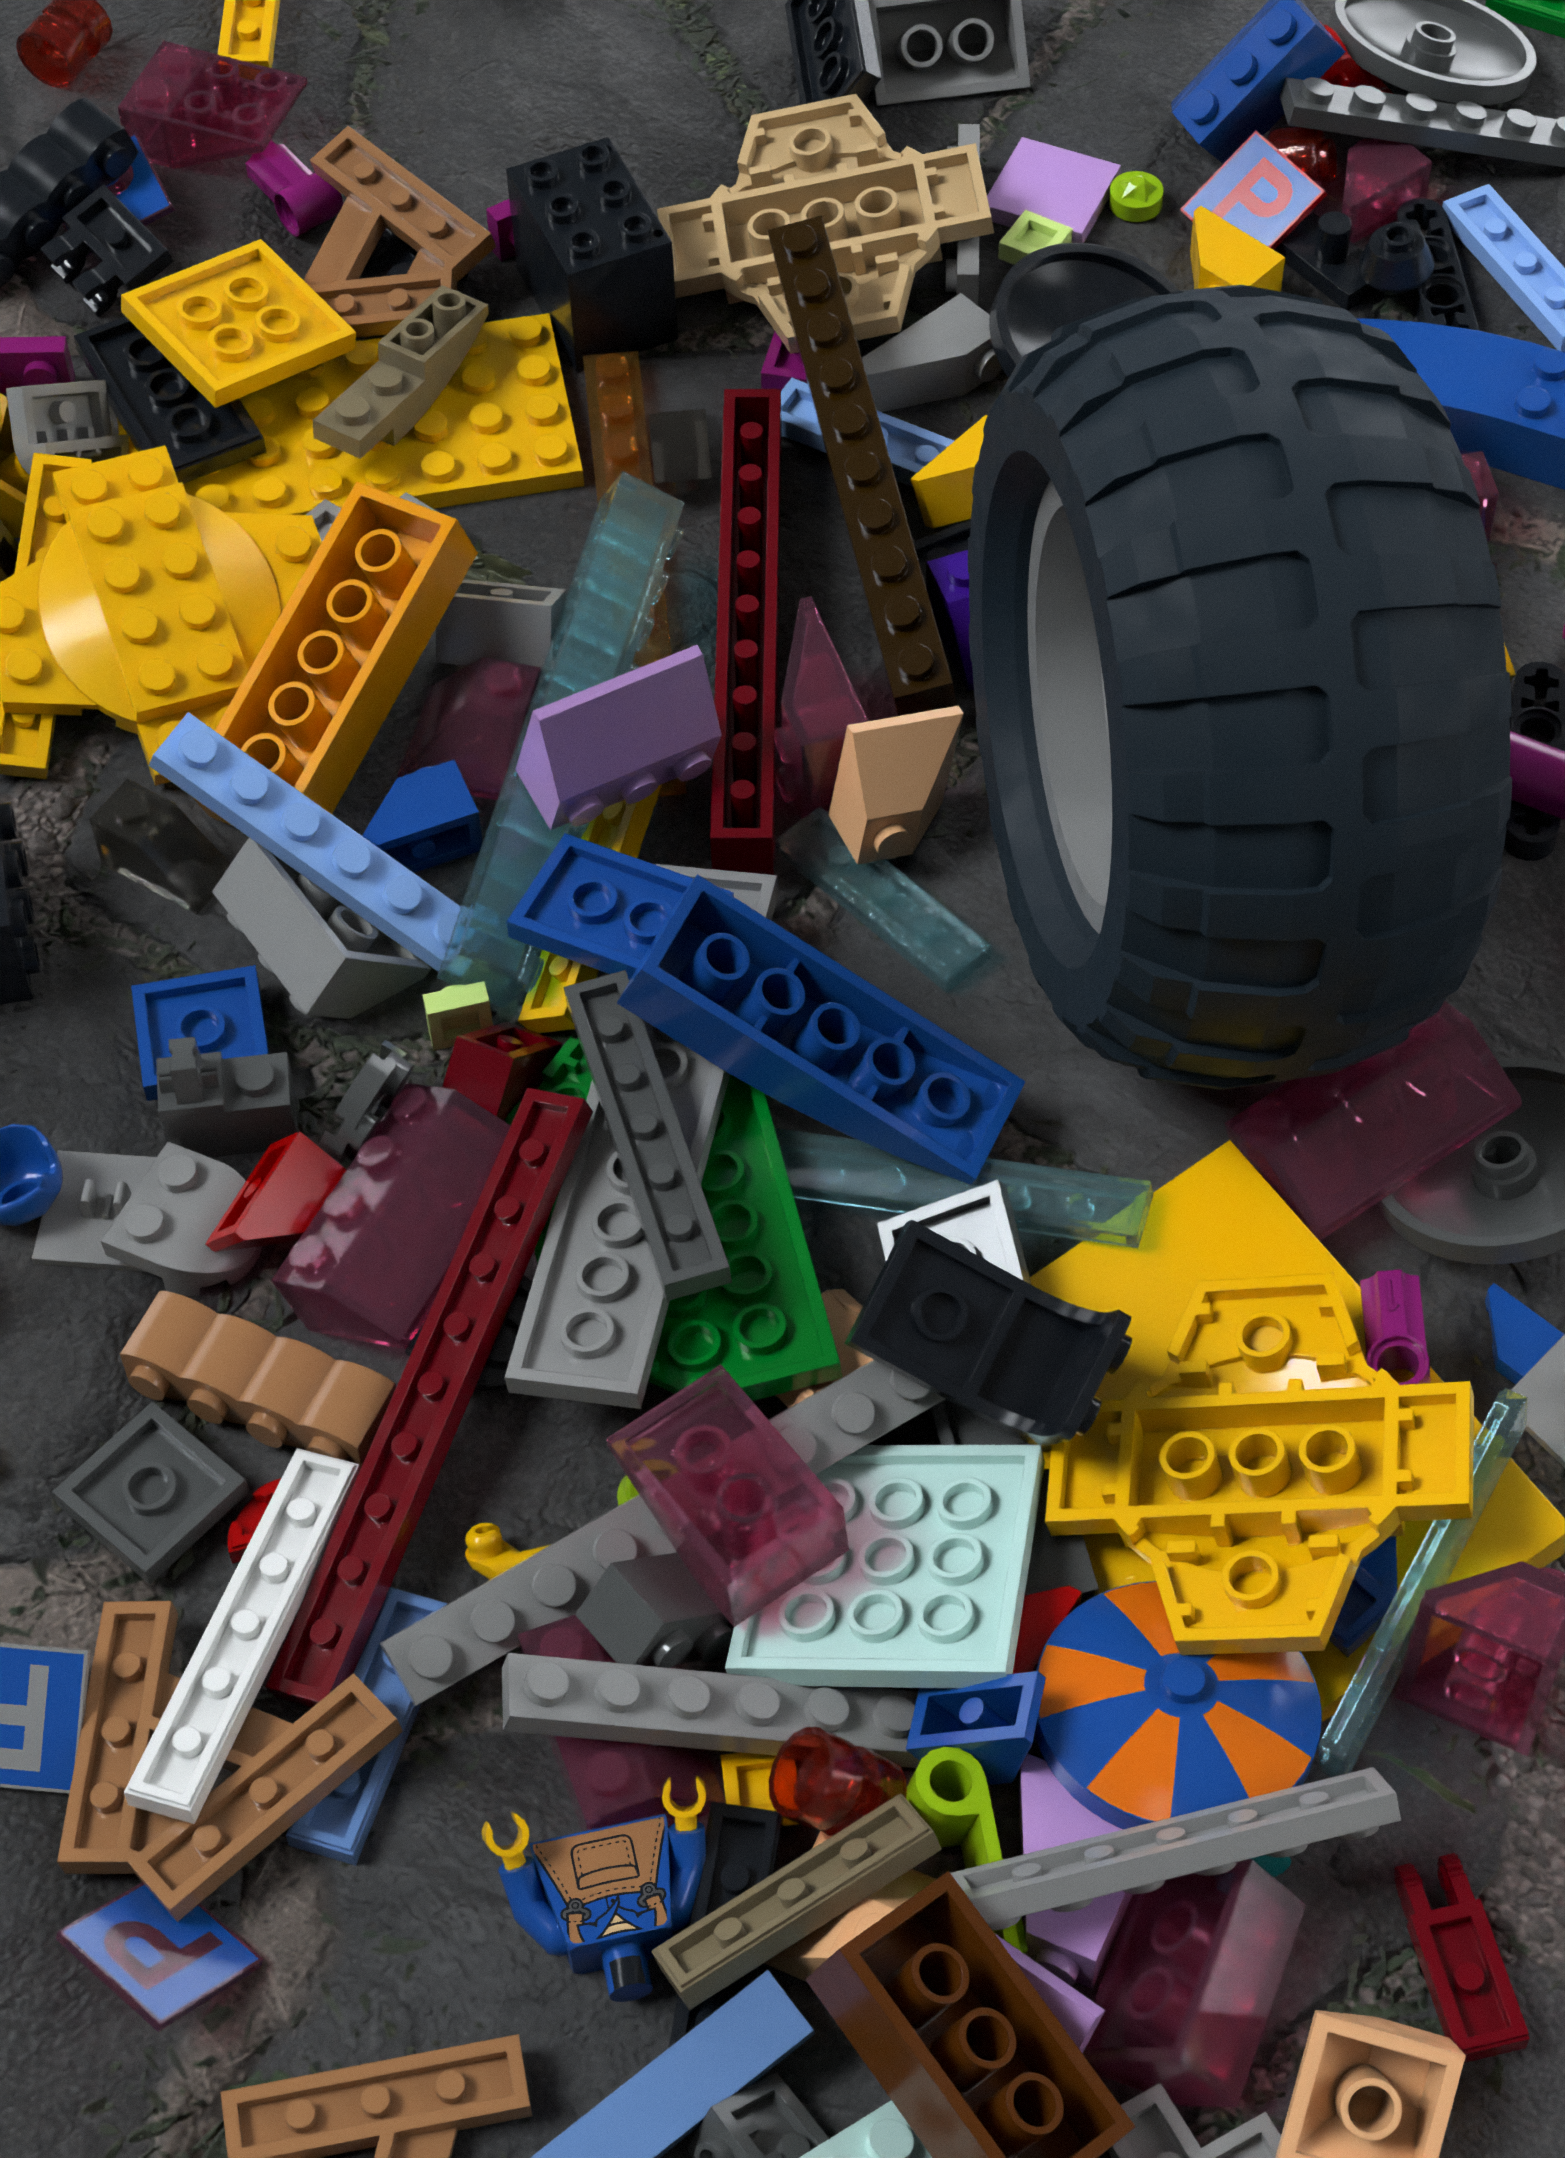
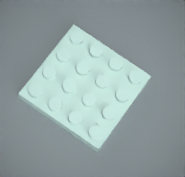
(926, 1579)

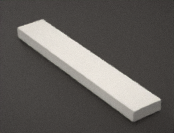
(242, 1639)

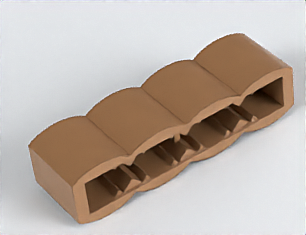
(255, 1379)

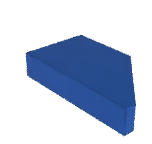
(1517, 1334)
(1367, 1598)

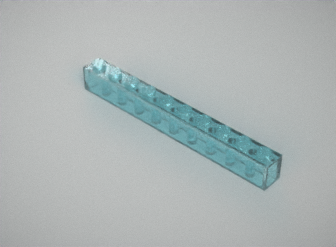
(592, 643)

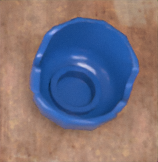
(28, 1174)

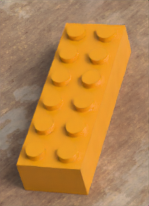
(347, 642)

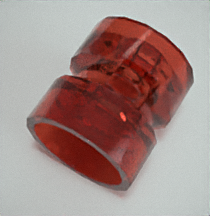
(64, 40)
(830, 1781)

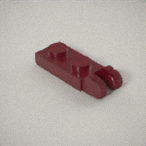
(1462, 1963)

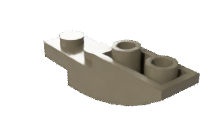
(408, 378)

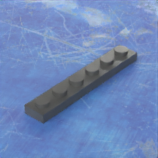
(1423, 121)
(647, 1139)

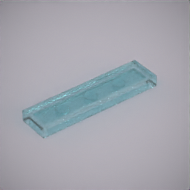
(885, 902)

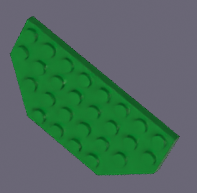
(771, 1318)

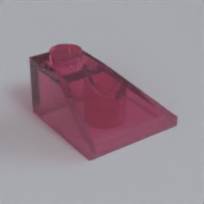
(475, 722)

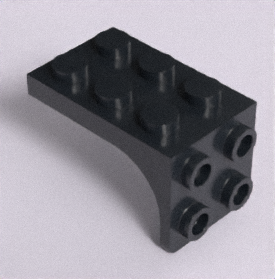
(989, 1339)

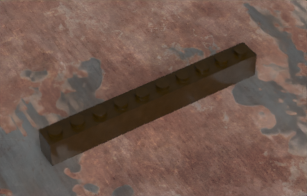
(861, 469)

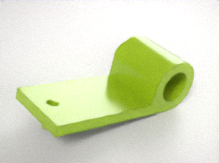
(956, 1804)

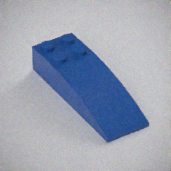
(1496, 392)
(818, 1035)

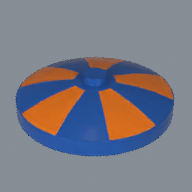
(1162, 1731)

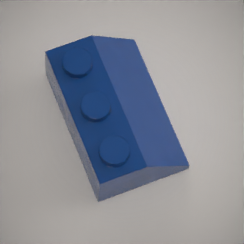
(1244, 80)

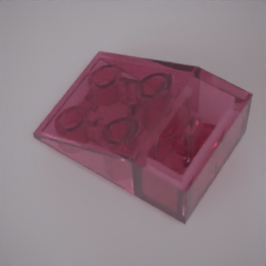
(206, 106)

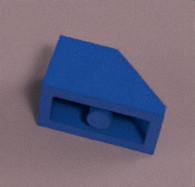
(427, 818)
(987, 1720)

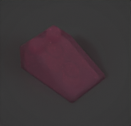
(815, 714)
(730, 1494)

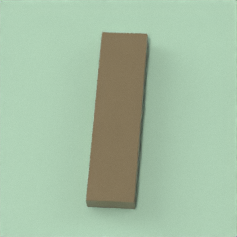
(795, 1900)

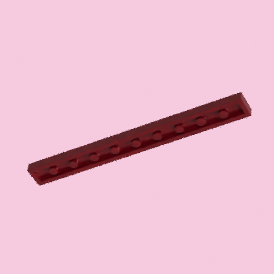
(430, 1399)

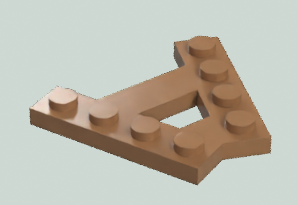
(388, 197)
(275, 1763)
(395, 2104)

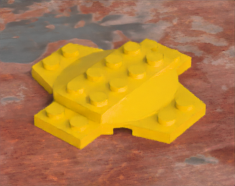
(145, 600)
(1264, 1465)

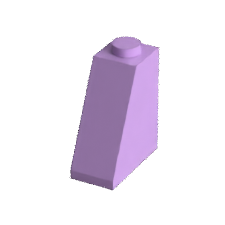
(1075, 1941)

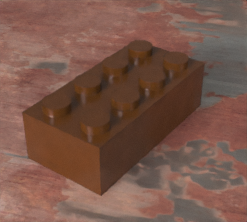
(965, 2036)

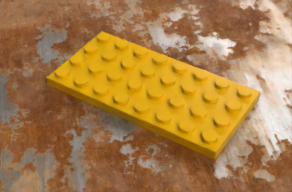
(486, 437)

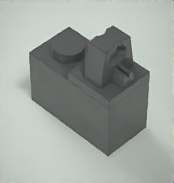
(225, 1103)

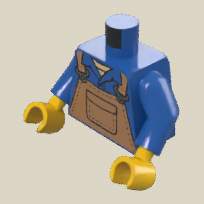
(608, 1890)

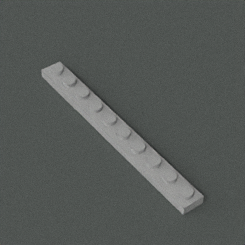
(561, 1576)

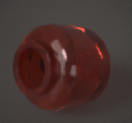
(1308, 151)

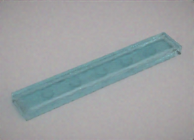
(1041, 1197)
(1428, 1570)

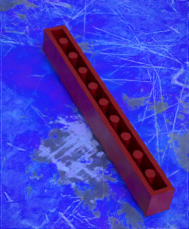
(747, 633)

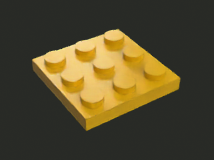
(238, 322)

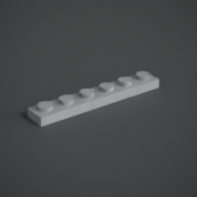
(695, 1707)
(1195, 1842)

